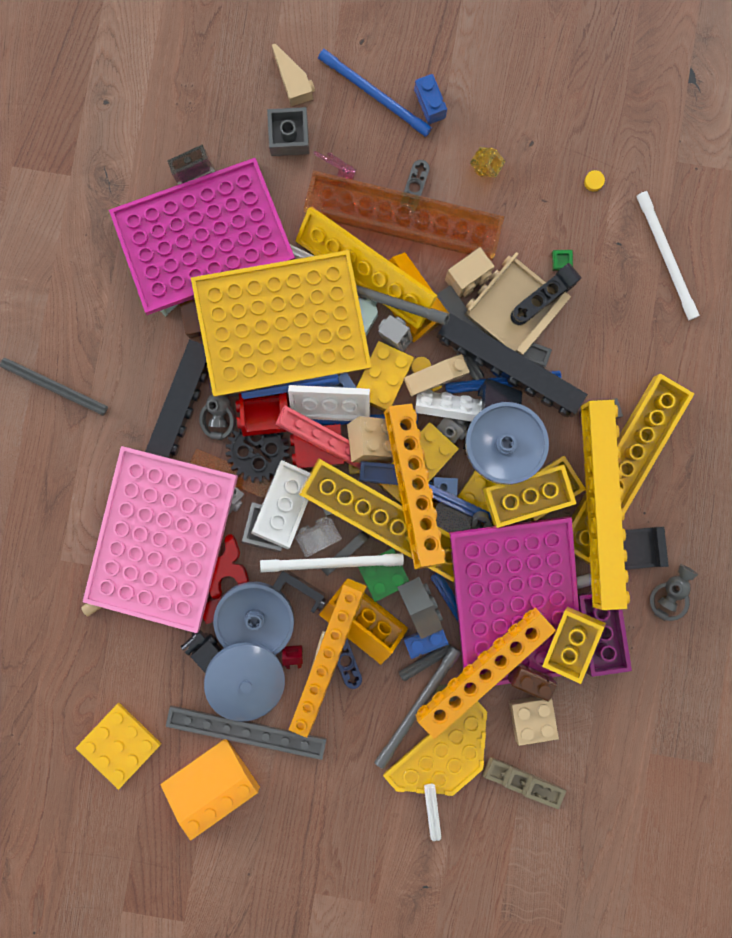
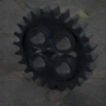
(246, 464)

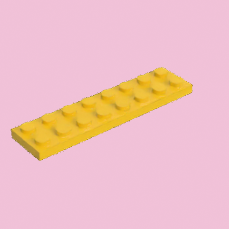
(370, 269)

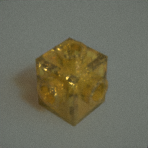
(487, 162)

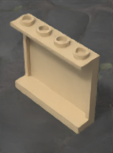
(498, 299)

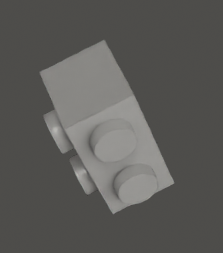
(395, 333)

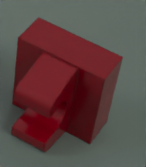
(292, 656)

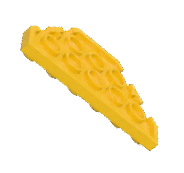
(446, 760)

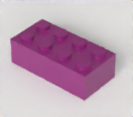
(612, 649)

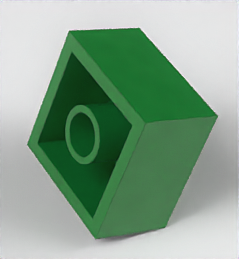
(383, 579)

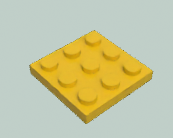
(118, 746)

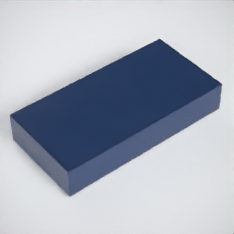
(378, 473)

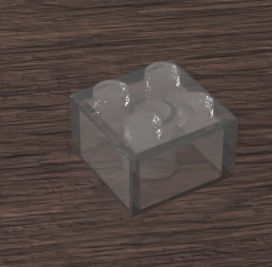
(318, 537)

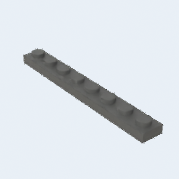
(245, 732)

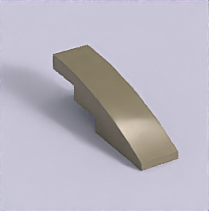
(524, 783)

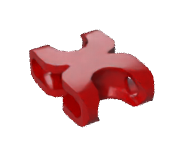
(226, 566)

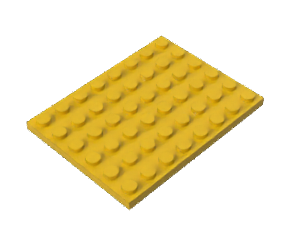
(281, 323)

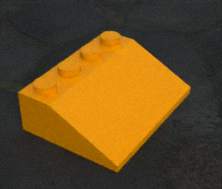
(209, 788)

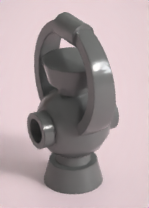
(217, 407)
(669, 601)

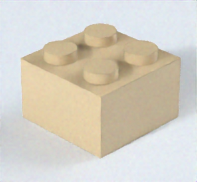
(469, 273)
(369, 440)
(533, 720)

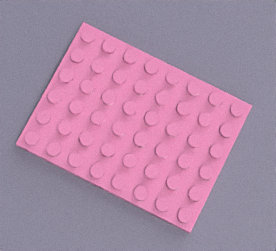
(160, 539)

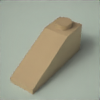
(294, 78)
(437, 375)

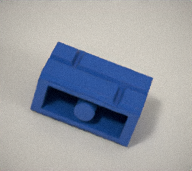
(430, 99)
(422, 646)

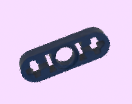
(355, 672)

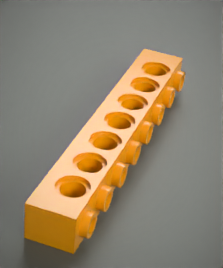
(409, 495)
(327, 657)
(497, 670)

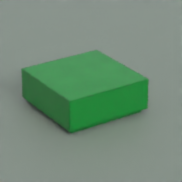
(561, 258)

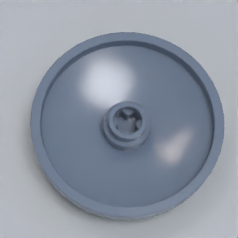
(507, 443)
(254, 615)
(244, 681)

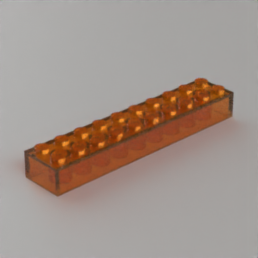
(404, 214)

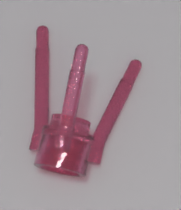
(344, 169)

